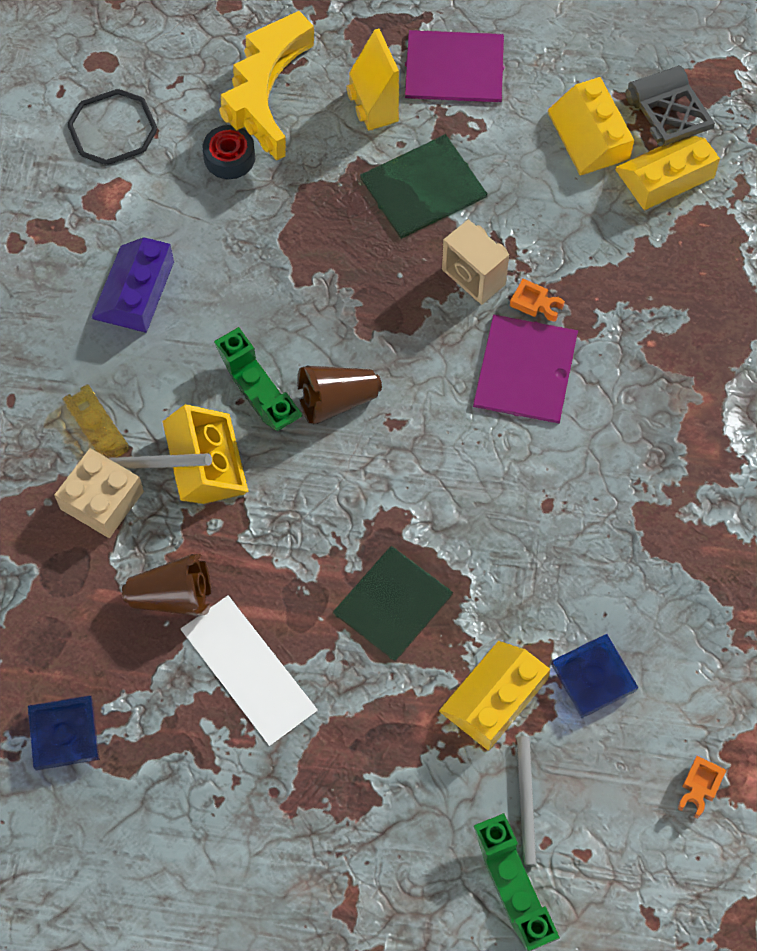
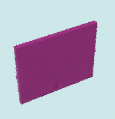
(454, 66)
(525, 369)

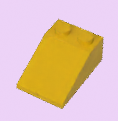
(375, 84)

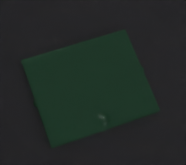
(423, 186)

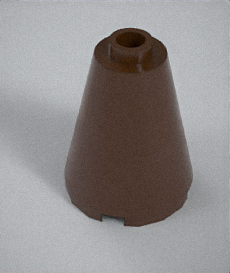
(335, 390)
(171, 587)

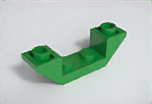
(240, 360)
(512, 883)

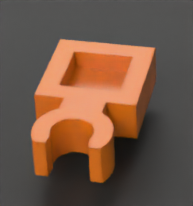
(533, 298)
(702, 783)

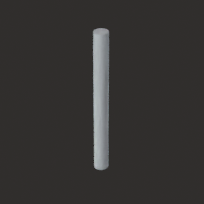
(164, 461)
(526, 801)

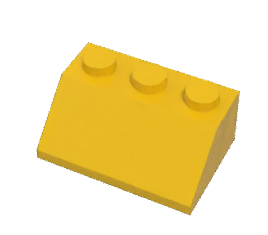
(591, 127)
(669, 170)
(202, 432)
(495, 693)

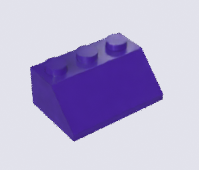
(135, 284)

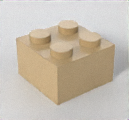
(475, 261)
(99, 493)

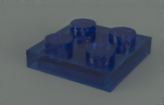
(594, 675)
(63, 733)

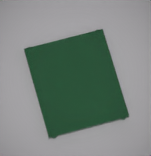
(393, 603)

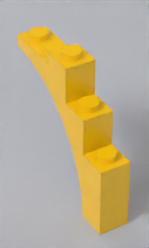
(266, 55)

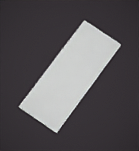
(249, 670)

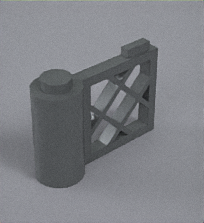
(662, 91)

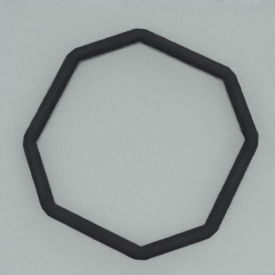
(103, 96)

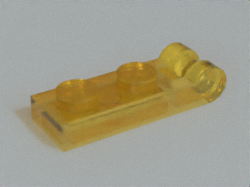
(96, 423)

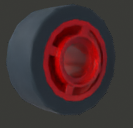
(228, 152)

